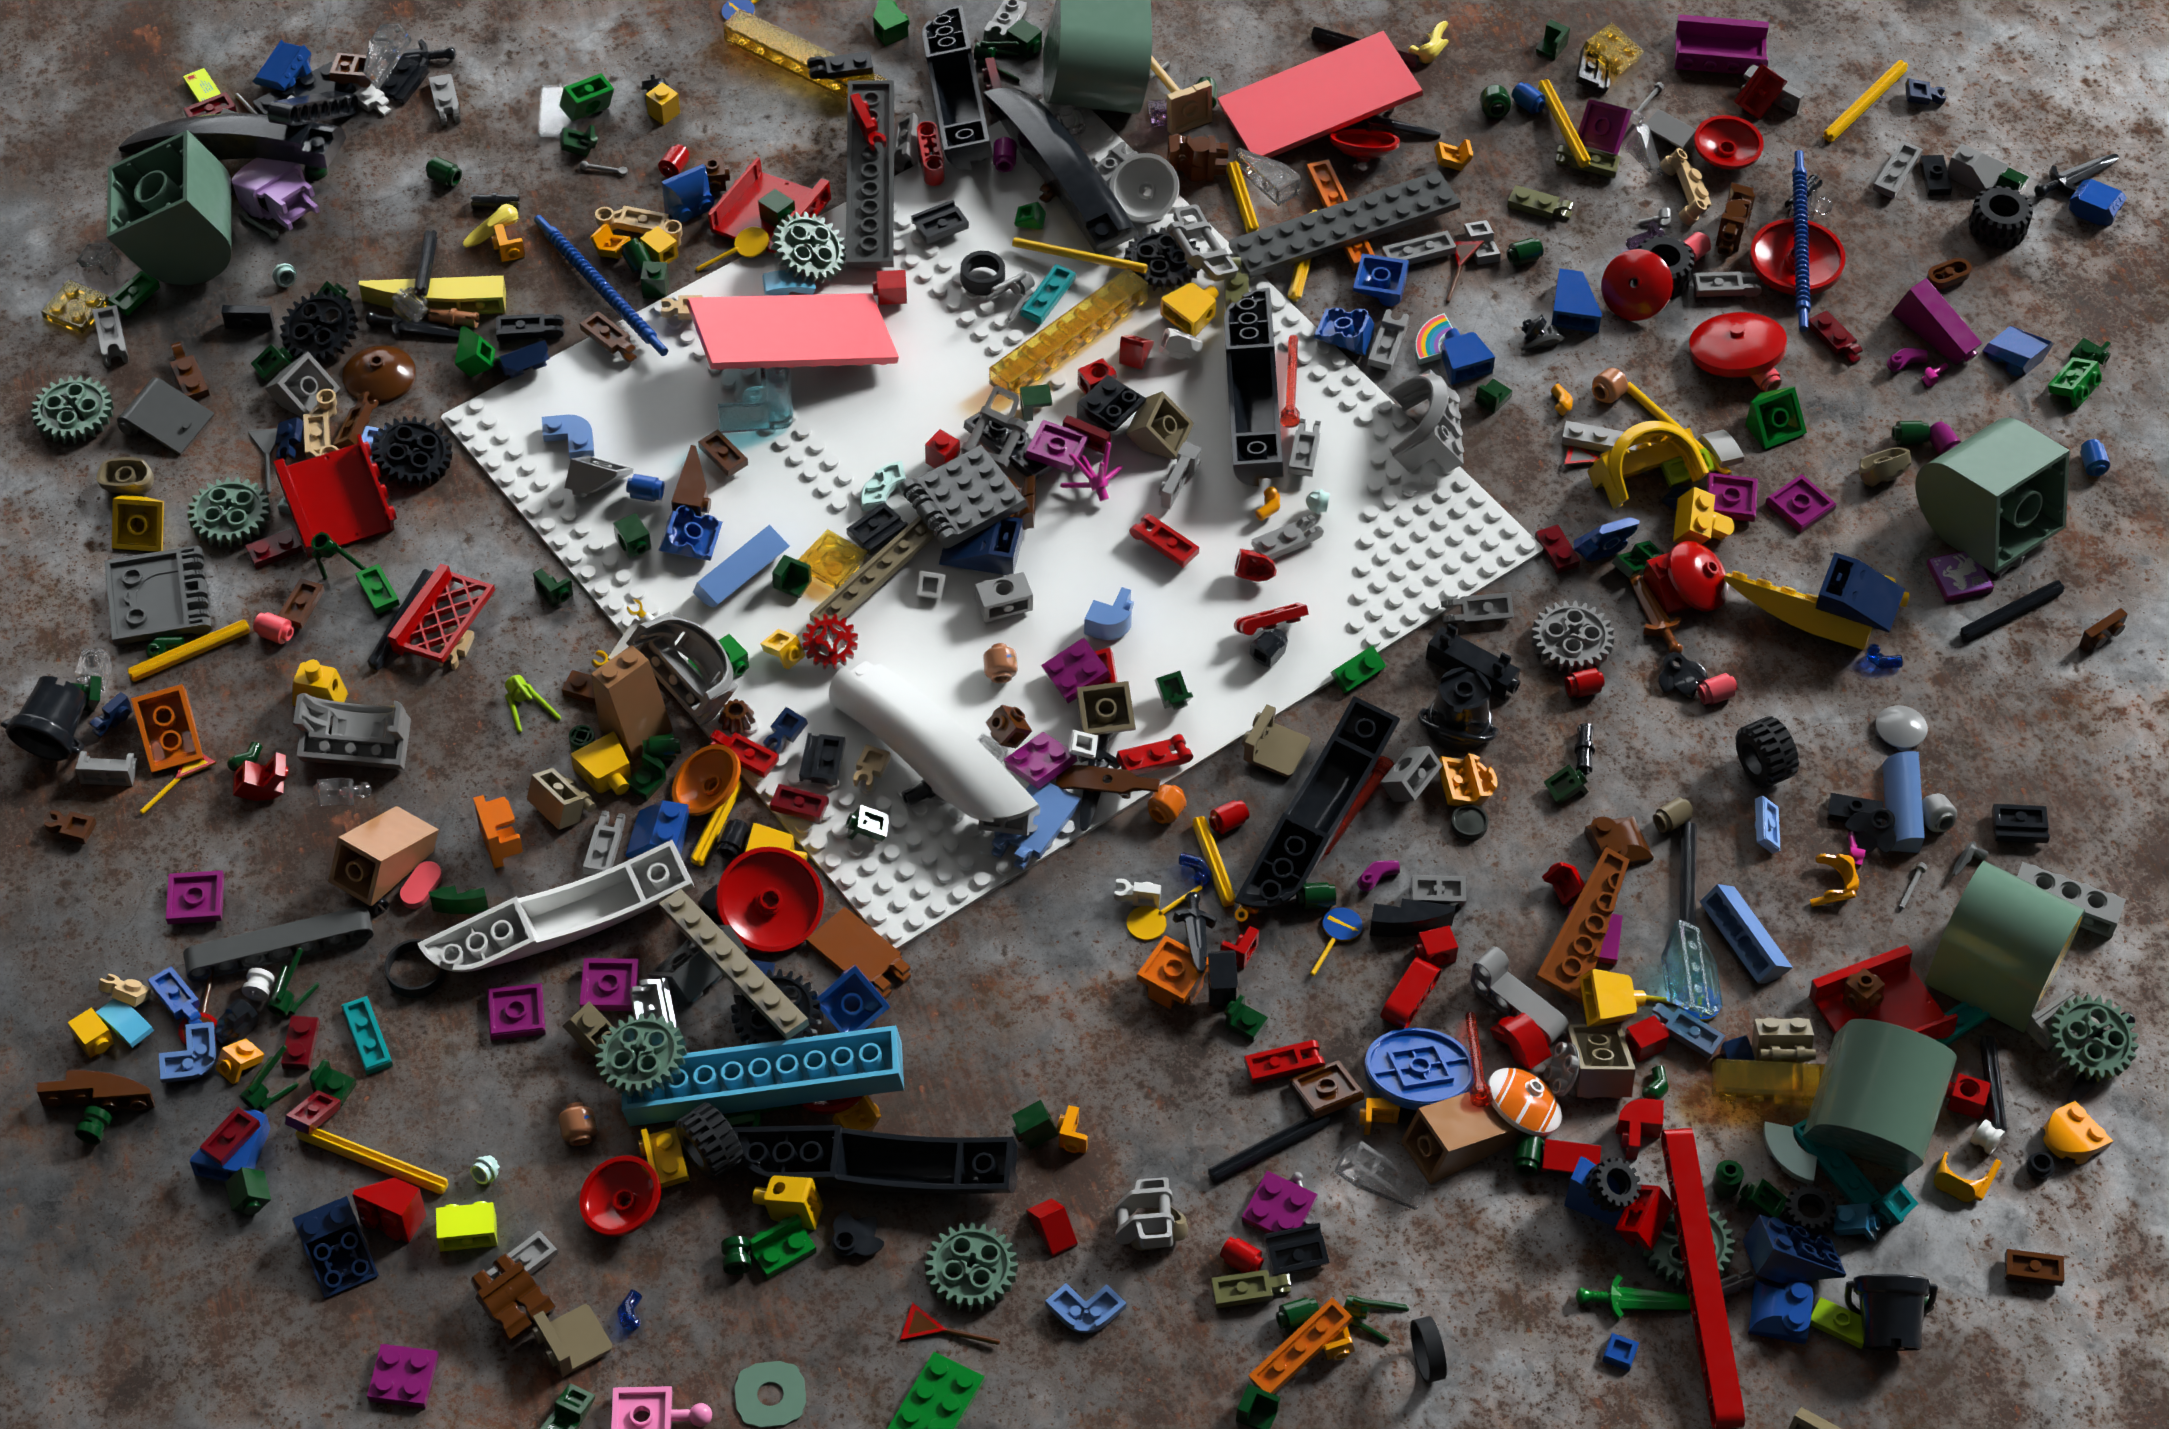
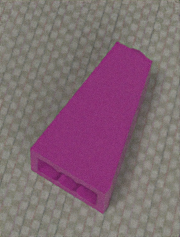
(1937, 322)

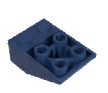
(989, 550)
(1859, 593)
(335, 1246)
(1790, 1252)

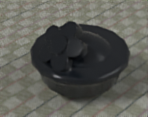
(650, 84)
(1534, 327)

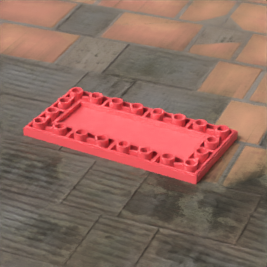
(1320, 96)
(791, 331)

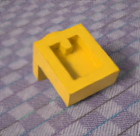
(785, 646)

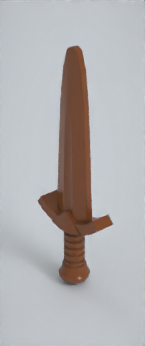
(1659, 622)

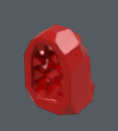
(1254, 566)

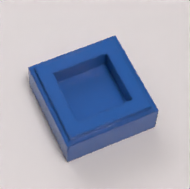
(1620, 1352)

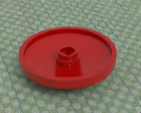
(1774, 257)
(1738, 344)
(770, 899)

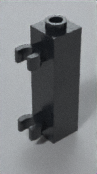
(1453, 652)

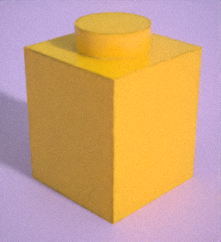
(662, 103)
(660, 245)
(91, 1033)

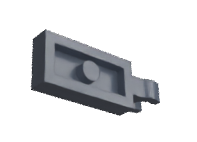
(1689, 1030)

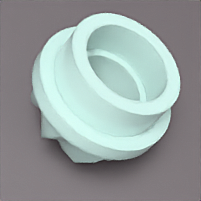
(284, 275)
(1318, 501)
(484, 1169)

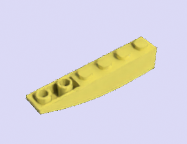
(467, 294)

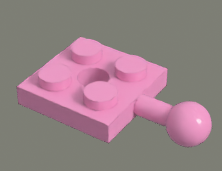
(658, 1404)

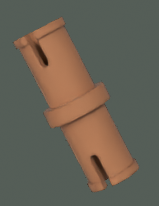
(454, 317)

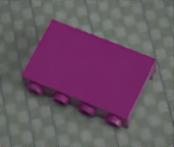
(1719, 44)

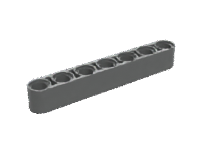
(278, 943)

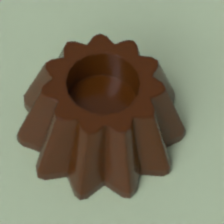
(736, 716)

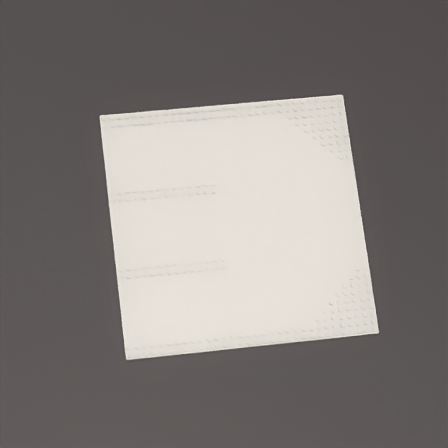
(1374, 577)

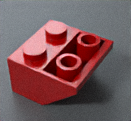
(390, 1207)

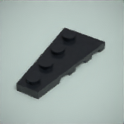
(313, 83)
(995, 437)

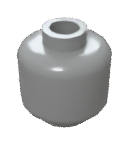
(1938, 813)

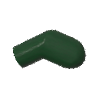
(163, 644)
(251, 755)
(1659, 1086)

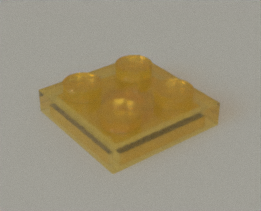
(1613, 49)
(74, 306)
(833, 559)

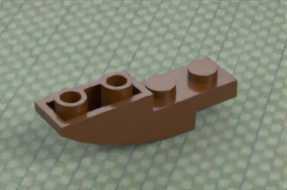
(105, 1089)

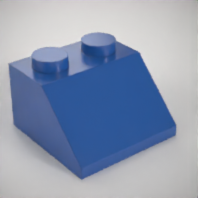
(659, 825)

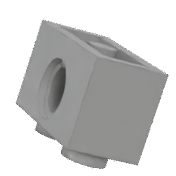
(1004, 597)
(1411, 774)

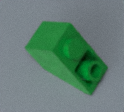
(889, 22)
(473, 353)

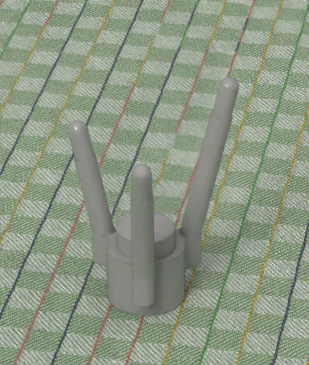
(1019, 285)

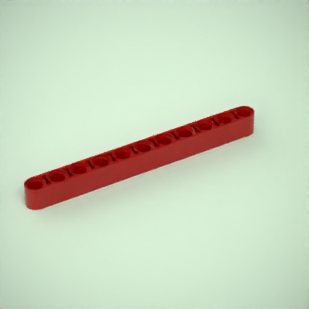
(1702, 1279)

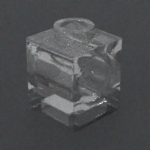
(94, 663)

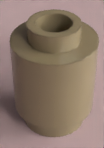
(1673, 815)

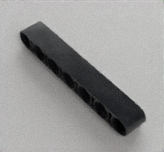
(312, 108)

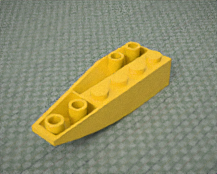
(1799, 610)

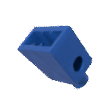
(1465, 356)

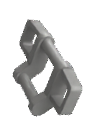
(1193, 257)
(1014, 424)
(1147, 1193)

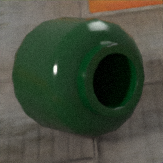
(1495, 101)

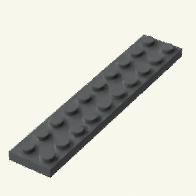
(870, 180)
(1344, 224)

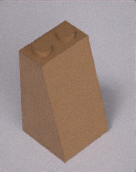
(630, 700)
(380, 854)
(1455, 1135)

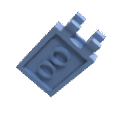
(1055, 811)

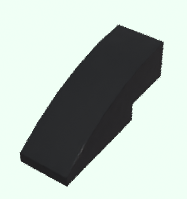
(1409, 918)

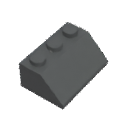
(690, 970)

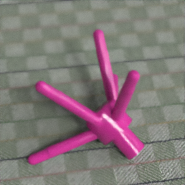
(1097, 482)

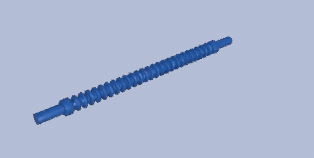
(1801, 239)
(603, 288)

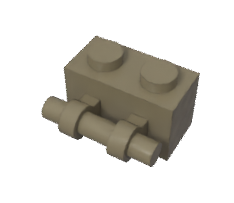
(558, 798)
(1783, 1040)

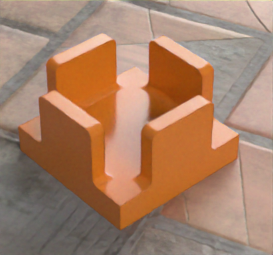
(491, 816)
(1171, 974)

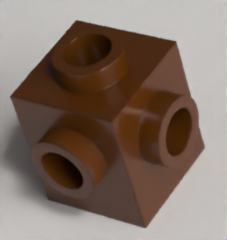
(716, 173)
(1008, 726)
(1863, 992)

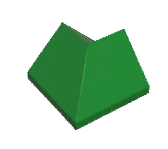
(1775, 417)

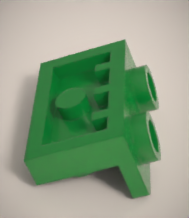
(2076, 380)
(781, 1246)

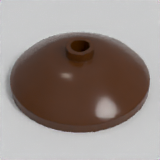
(381, 371)

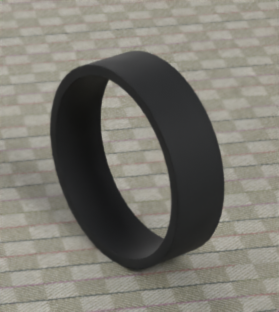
(411, 992)
(1428, 1349)

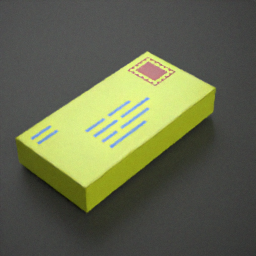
(201, 85)

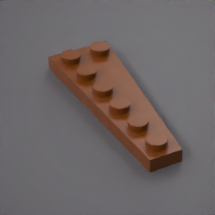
(1585, 928)

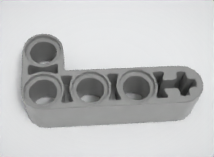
(1511, 996)

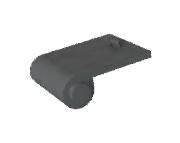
(163, 415)

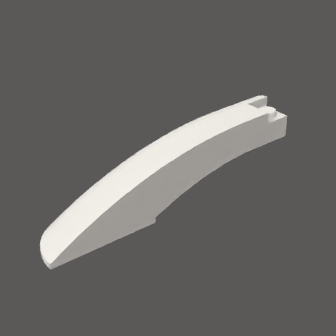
(930, 743)
(560, 914)

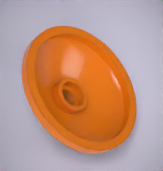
(707, 779)

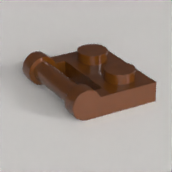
(345, 70)

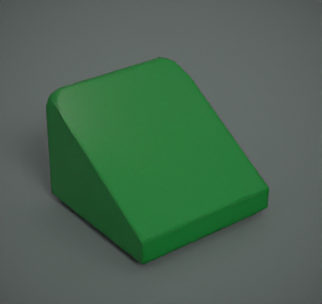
(1030, 216)

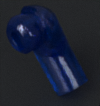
(1881, 661)
(1199, 865)
(626, 1311)

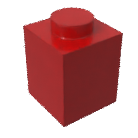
(890, 287)
(941, 449)
(1646, 1038)

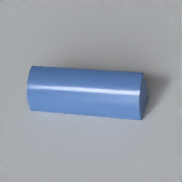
(740, 567)
(1904, 799)
(1745, 934)

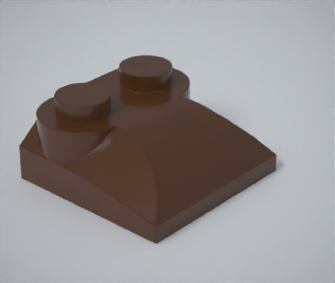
(1620, 836)

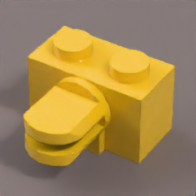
(1698, 520)

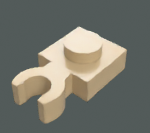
(677, 307)
(460, 649)
(870, 763)
(127, 991)

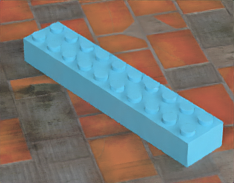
(776, 1075)

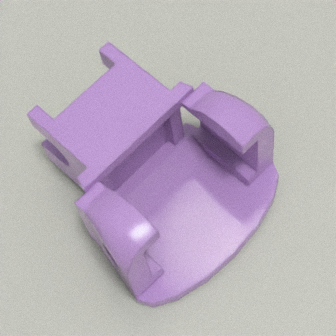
(280, 185)

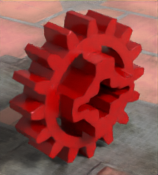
(820, 642)

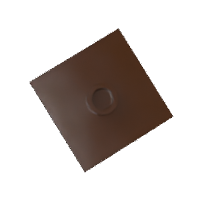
(1326, 1089)

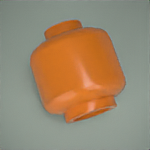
(1166, 804)

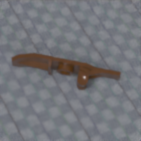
(1093, 779)

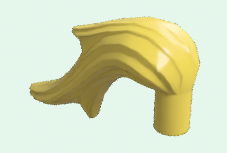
(1431, 50)
(504, 215)

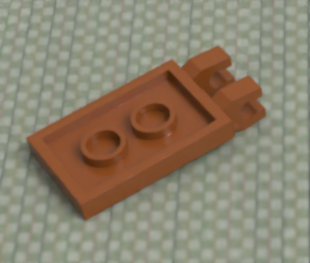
(850, 941)

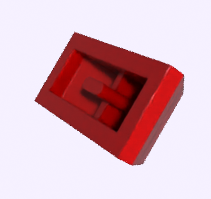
(1134, 351)
(1053, 1226)

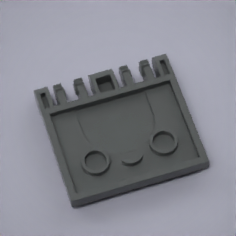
(963, 496)
(154, 594)

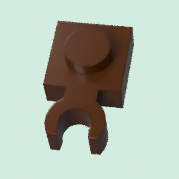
(74, 827)

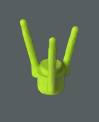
(520, 691)

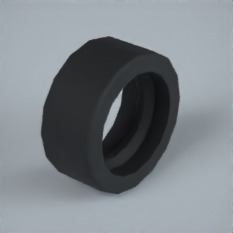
(981, 259)

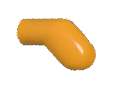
(1564, 398)
(1271, 502)
(1242, 912)

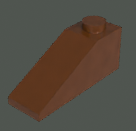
(691, 487)

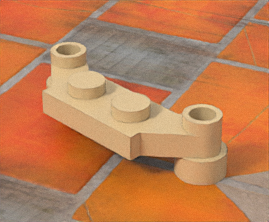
(1691, 183)
(638, 221)
(318, 426)

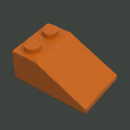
(167, 728)

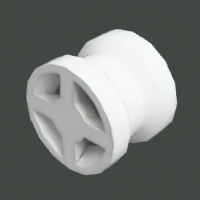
(258, 984)
(1987, 1137)

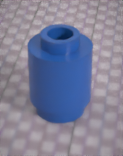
(1528, 98)
(2094, 457)
(645, 488)

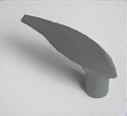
(1552, 338)
(1966, 856)

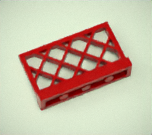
(424, 609)

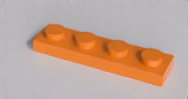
(1301, 1347)

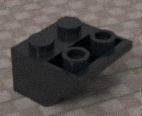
(1109, 404)

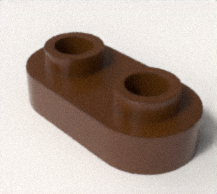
(1949, 273)

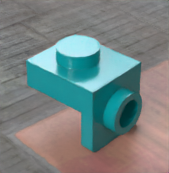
(1895, 1204)

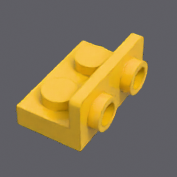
(665, 1156)

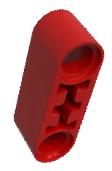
(927, 142)
(1410, 993)

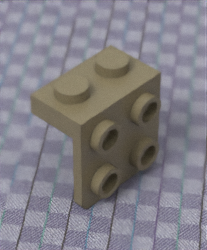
(1274, 745)
(571, 1338)

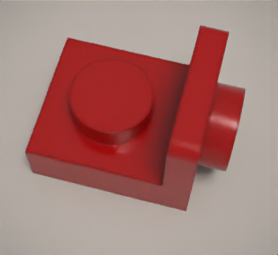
(1244, 946)

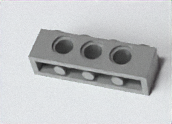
(2107, 906)

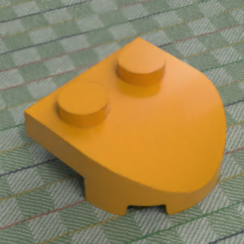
(1466, 780)
(2074, 1134)

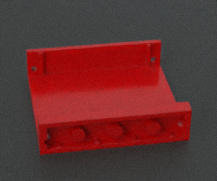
(740, 208)
(337, 496)
(1904, 1002)

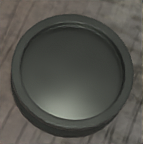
(1469, 822)

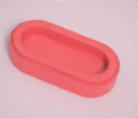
(419, 884)

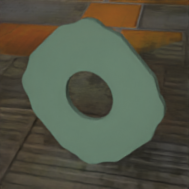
(765, 1416)

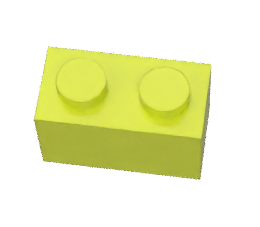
(466, 1226)

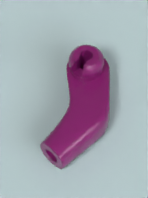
(1906, 356)
(1375, 872)

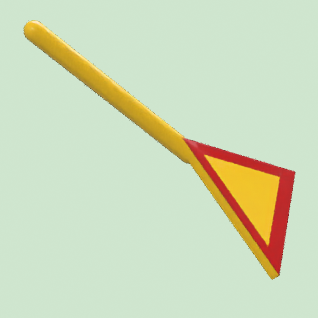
(184, 770)

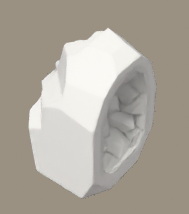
(1179, 344)

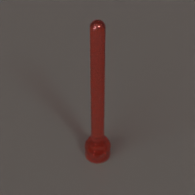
(1290, 414)
(1379, 772)
(1480, 1091)

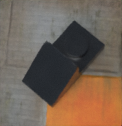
(1222, 977)

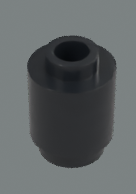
(733, 839)

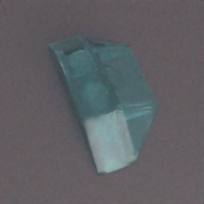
(1690, 971)

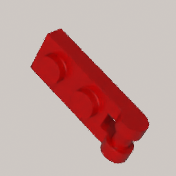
(1165, 540)
(1269, 619)
(1155, 756)
(1283, 1061)

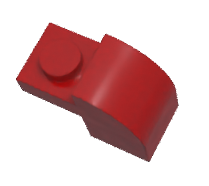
(260, 781)
(1524, 1039)
(1639, 1119)

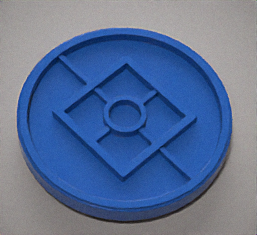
(1418, 1067)

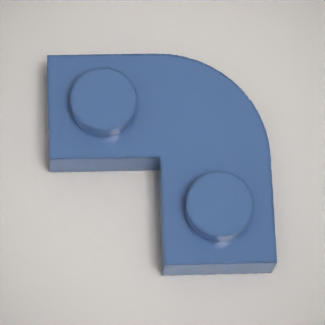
(570, 428)
(195, 1060)
(1085, 1315)

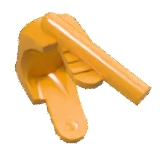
(1846, 867)
(1962, 1188)

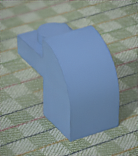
(1110, 621)

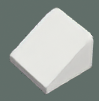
(930, 585)
(1083, 744)

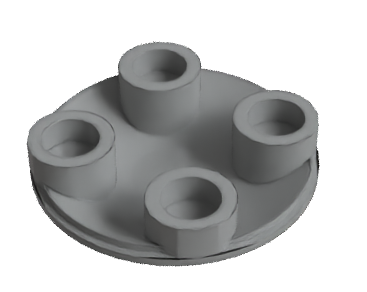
(1901, 727)
(1563, 1068)

